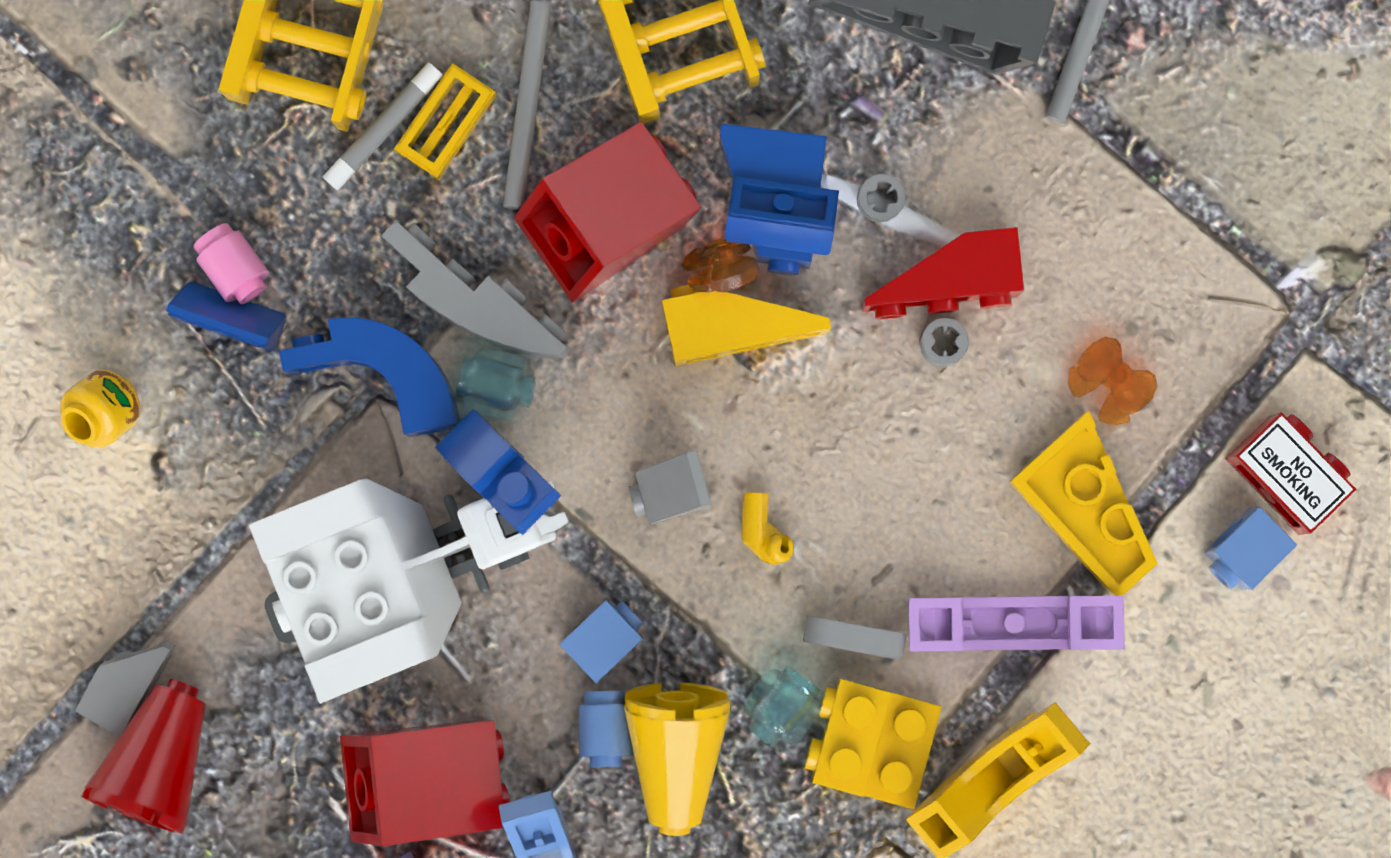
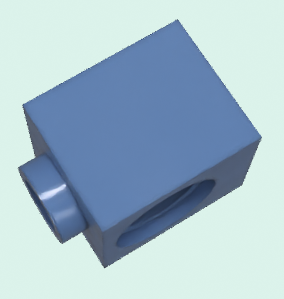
(1248, 550)
(603, 638)

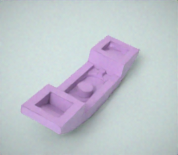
(1016, 623)

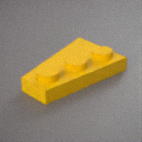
(1085, 506)

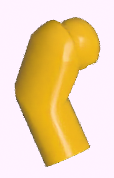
(760, 534)

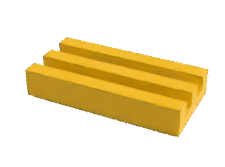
(462, 133)

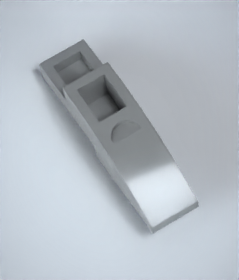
(489, 312)

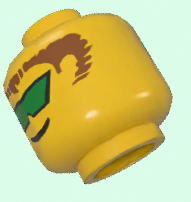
(99, 409)

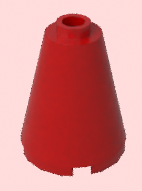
(153, 760)

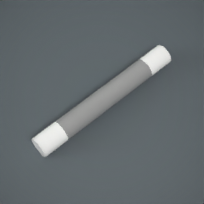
(382, 126)

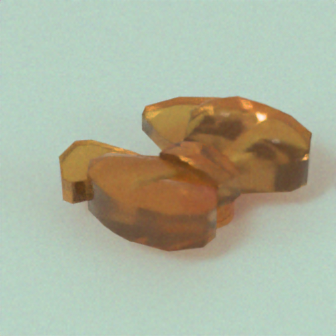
(727, 268)
(1104, 365)

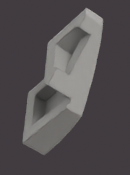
(122, 686)

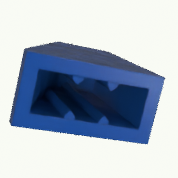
(778, 158)

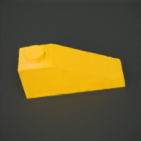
(726, 324)

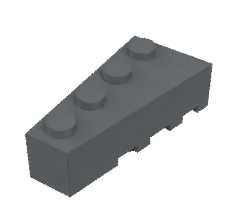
(977, 32)

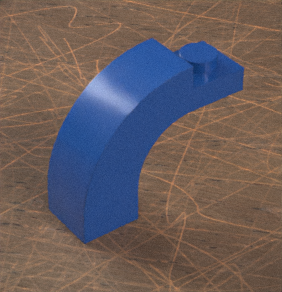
(417, 380)
(497, 471)

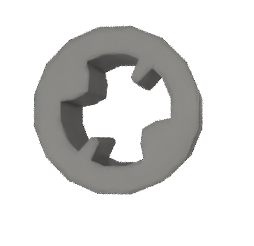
(870, 186)
(960, 342)

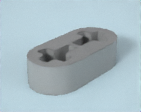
(854, 637)

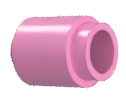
(231, 264)

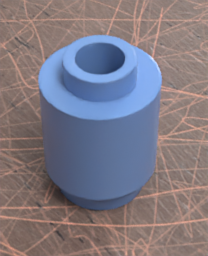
(604, 729)

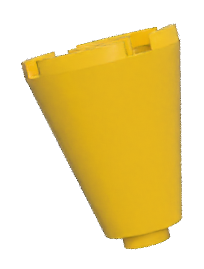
(676, 749)

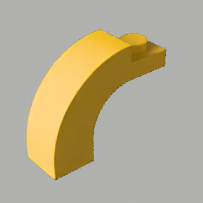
(995, 778)

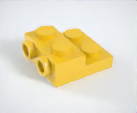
(873, 743)

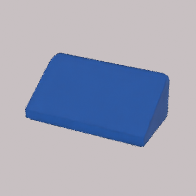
(781, 215)
(238, 321)

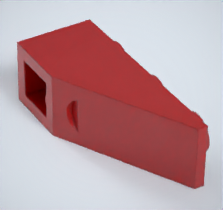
(968, 268)

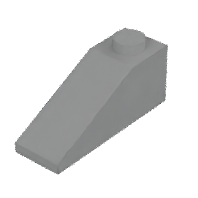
(671, 489)

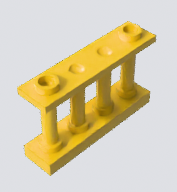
(261, 24)
(650, 88)

